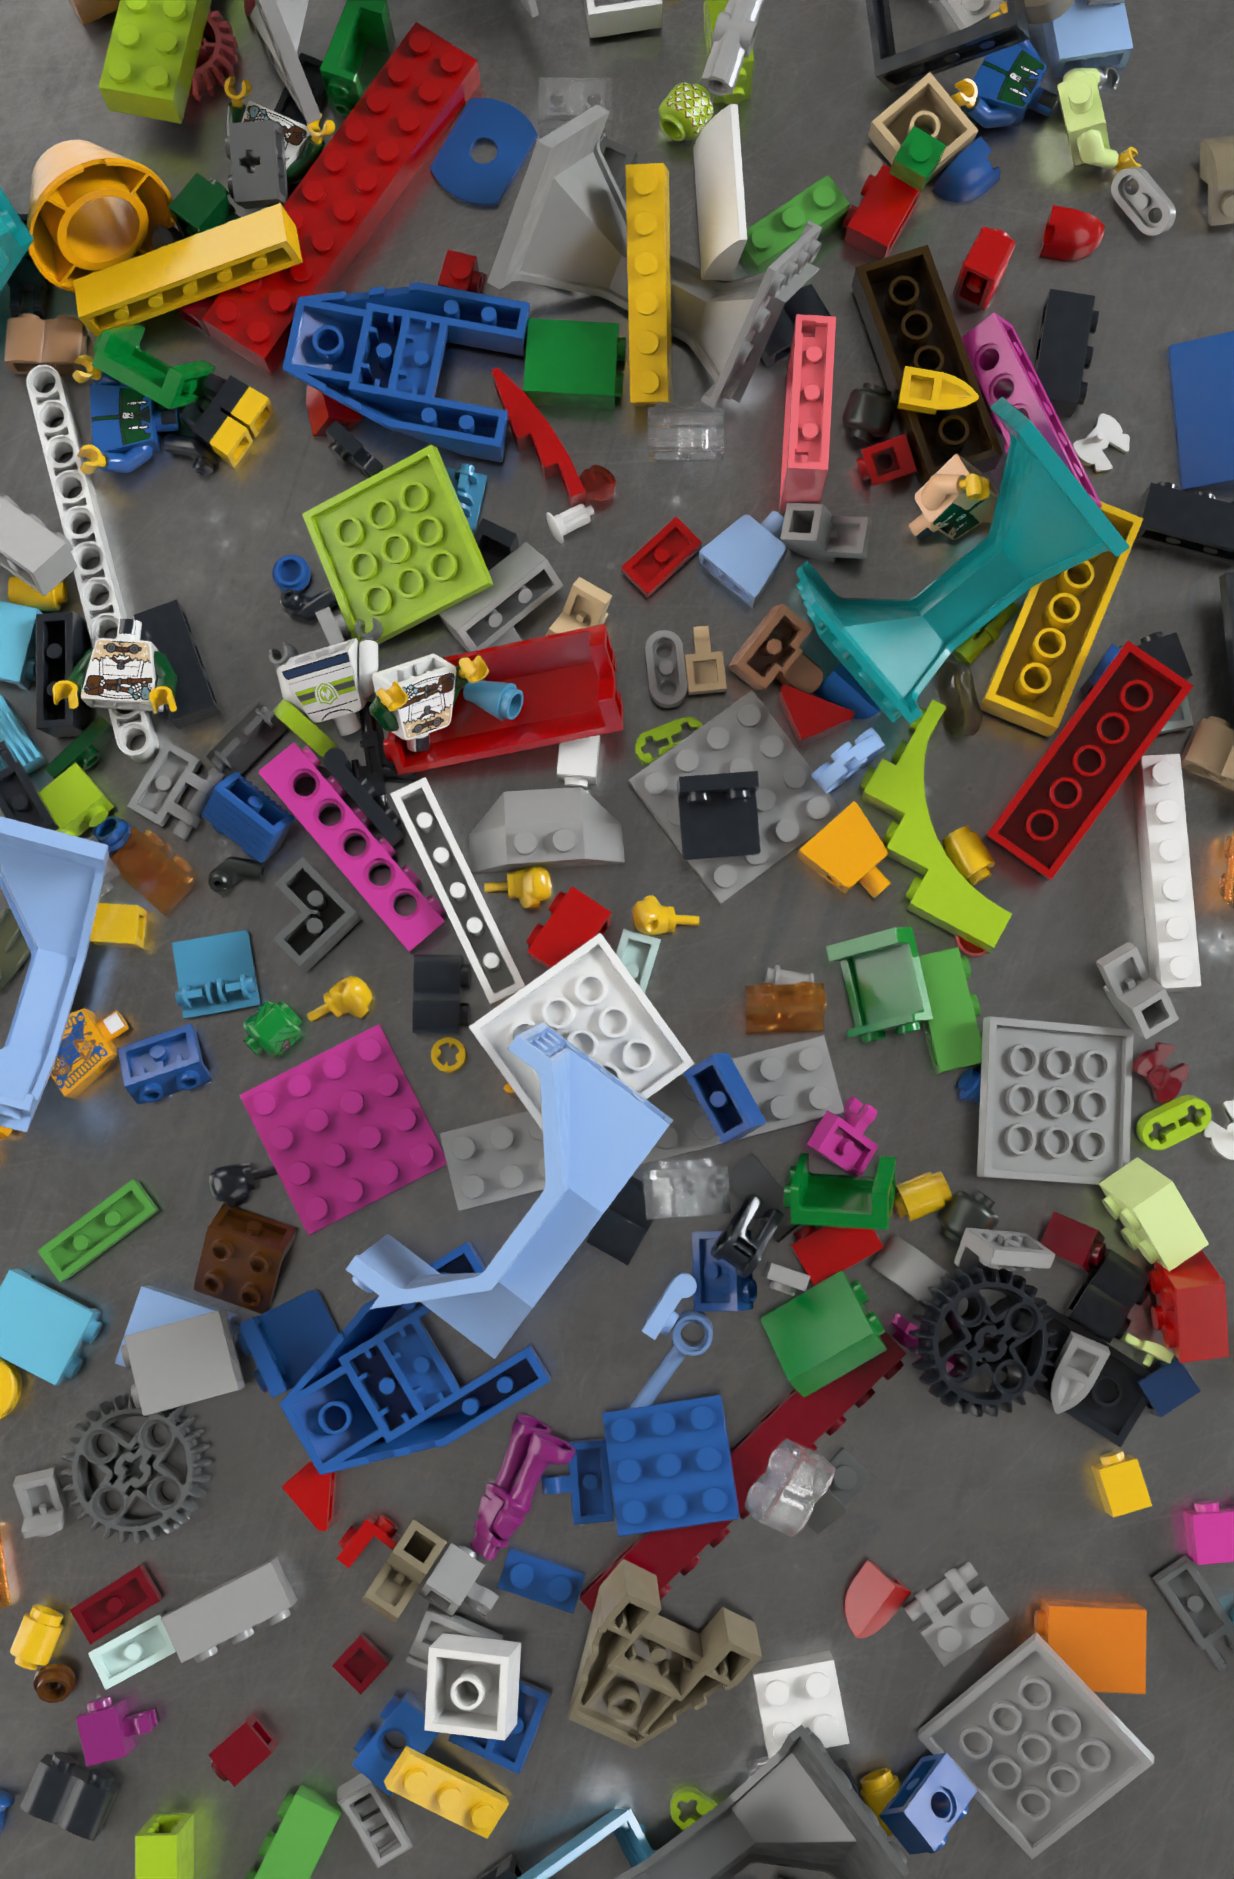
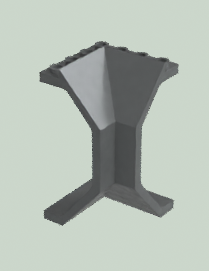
(788, 1815)

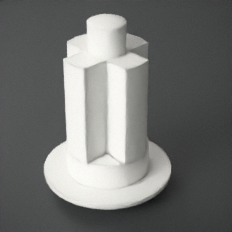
(568, 520)

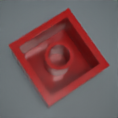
(572, 924)
(1191, 1309)

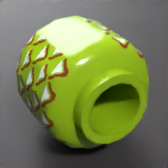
(685, 111)

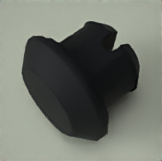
(164, 236)

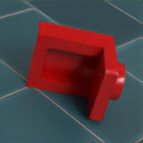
(357, 1539)

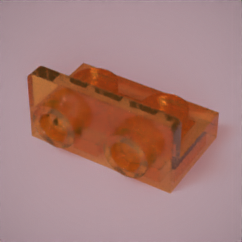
(152, 871)
(785, 1007)

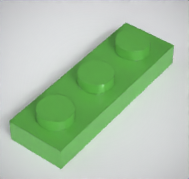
(98, 1230)

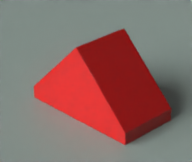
(812, 716)
(313, 1495)

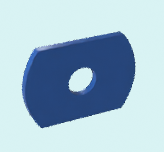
(483, 121)

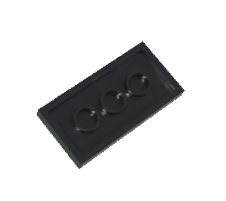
(1115, 1398)

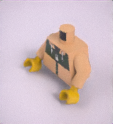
(954, 501)

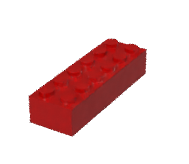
(1089, 760)

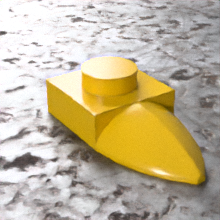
(933, 391)

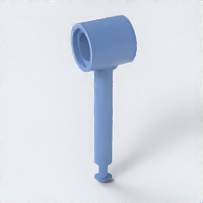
(676, 1355)

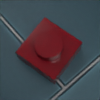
(361, 1663)

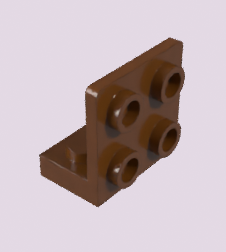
(243, 1258)

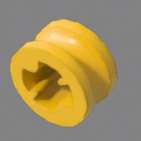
(436, 1054)

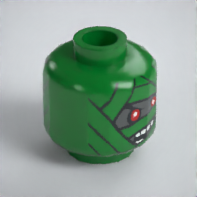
(271, 1029)

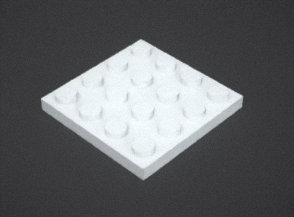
(597, 1010)

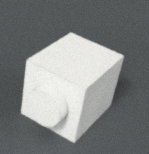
(578, 762)

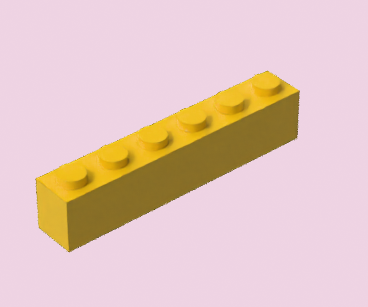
(188, 270)
(649, 284)

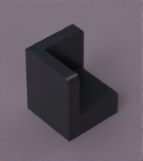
(494, 542)

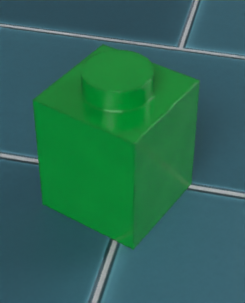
(917, 158)

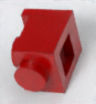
(462, 273)
(901, 460)

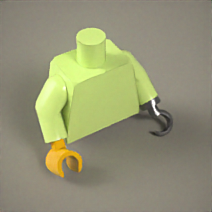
(1086, 119)

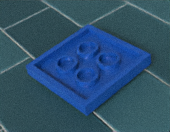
(670, 1466)

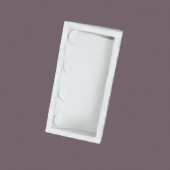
(720, 195)

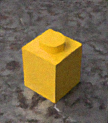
(119, 926)
(1120, 1484)

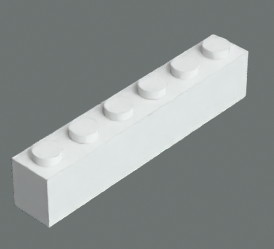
(1166, 872)
(458, 891)

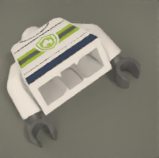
(332, 679)

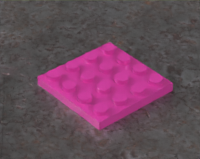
(344, 1129)

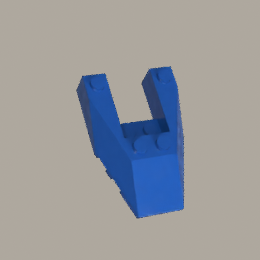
(387, 352)
(390, 1391)

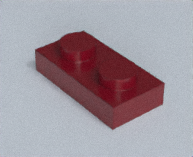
(116, 1604)

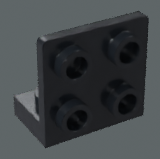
(718, 815)

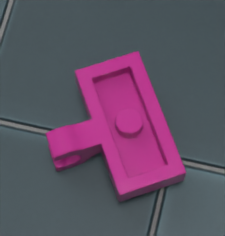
(843, 1140)

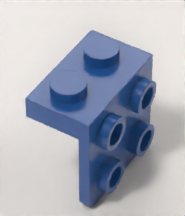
(287, 1340)

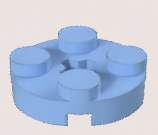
(848, 760)

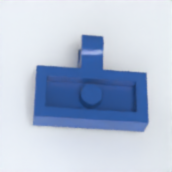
(586, 1481)

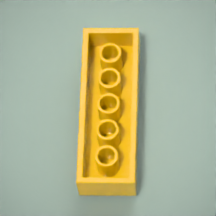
(1055, 637)

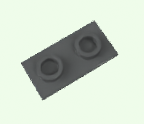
(246, 741)

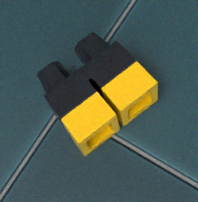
(230, 418)

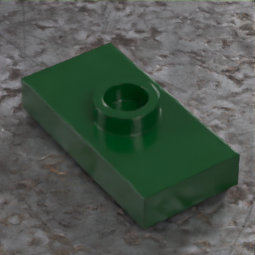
(84, 748)

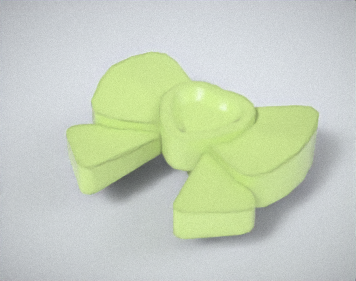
(1151, 1349)

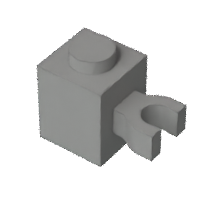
(455, 1582)

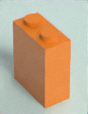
(1098, 1641)

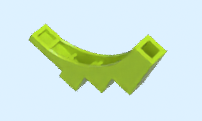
(943, 893)

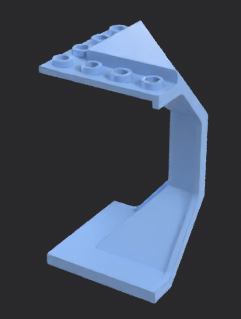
(54, 896)
(592, 1146)

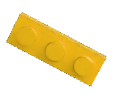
(446, 1792)

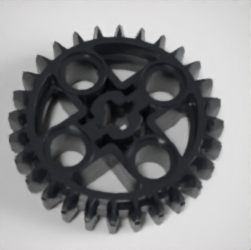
(998, 1341)

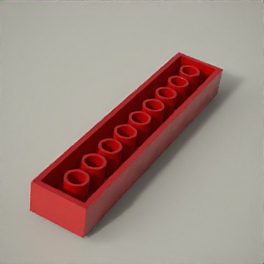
(351, 190)

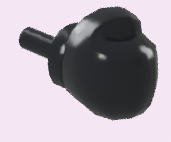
(233, 1182)

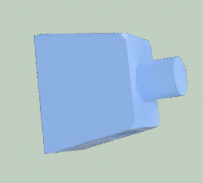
(746, 556)

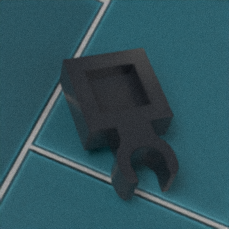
(347, 447)

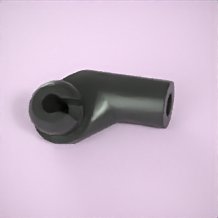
(232, 870)

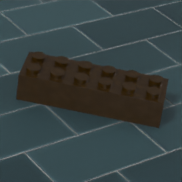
(916, 328)

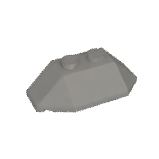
(545, 830)

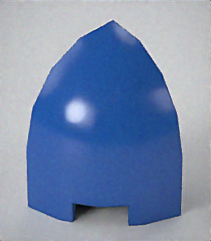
(968, 175)
(845, 691)

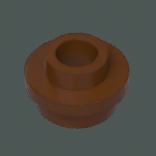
(54, 1682)

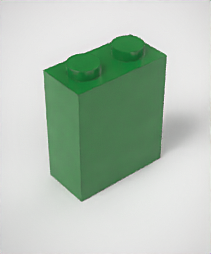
(573, 363)
(824, 1333)

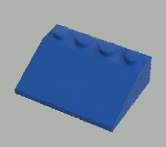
(1204, 411)

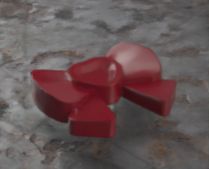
(1164, 1082)

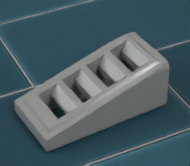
(352, 1807)

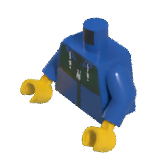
(1006, 86)
(122, 423)

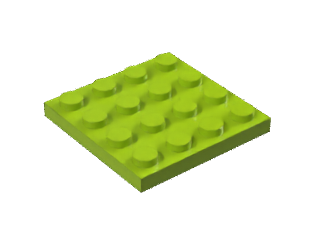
(398, 546)

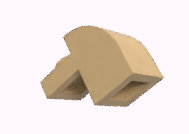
(584, 608)

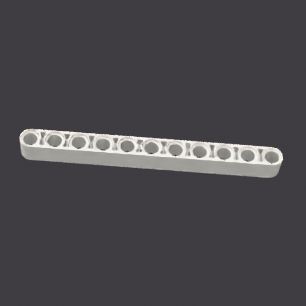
(87, 545)

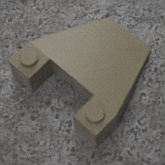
(648, 1669)

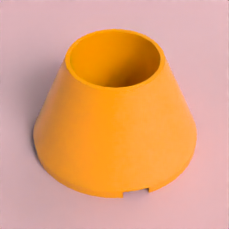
(109, 229)

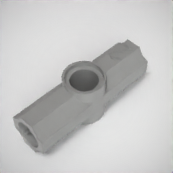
(730, 44)

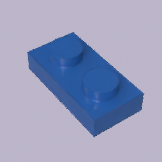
(541, 1580)

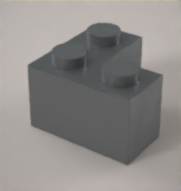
(322, 919)

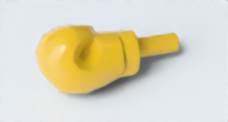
(526, 884)
(654, 919)
(346, 996)

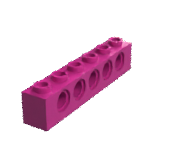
(998, 341)
(282, 777)

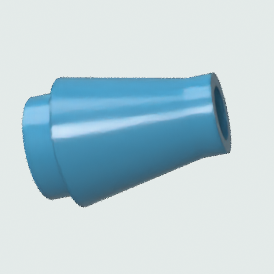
(496, 698)

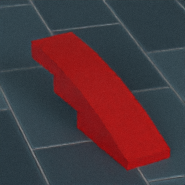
(532, 429)

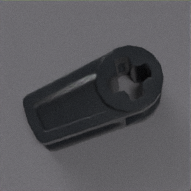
(735, 1245)

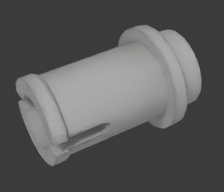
(778, 976)

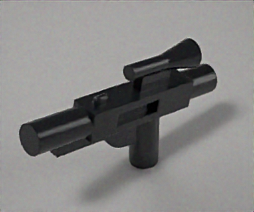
(377, 766)

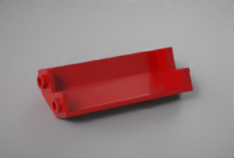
(566, 698)

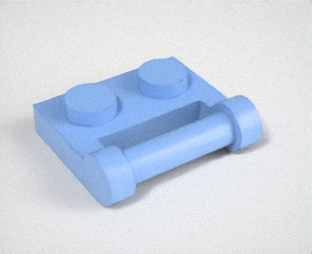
(663, 1316)

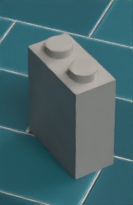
(182, 1362)

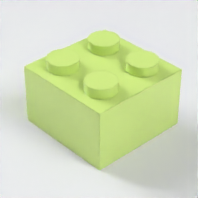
(1152, 1214)

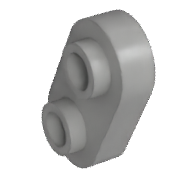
(1141, 205)
(666, 670)

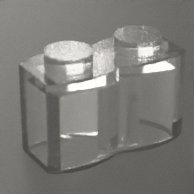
(789, 1488)

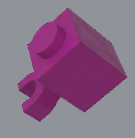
(108, 1729)

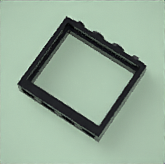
(942, 53)

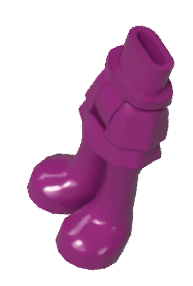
(505, 1507)

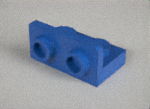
(163, 1064)
(717, 1280)

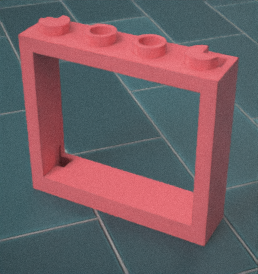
(807, 410)

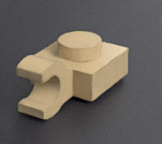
(704, 668)

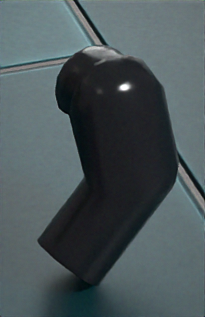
(193, 447)
(305, 607)

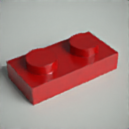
(661, 556)

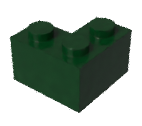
(201, 206)

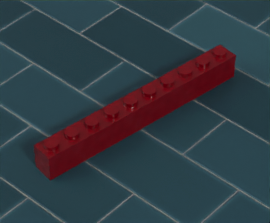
(794, 1419)

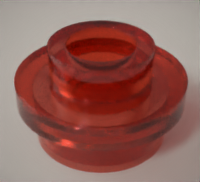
(598, 483)

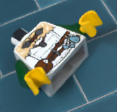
(301, 142)
(121, 674)
(421, 696)

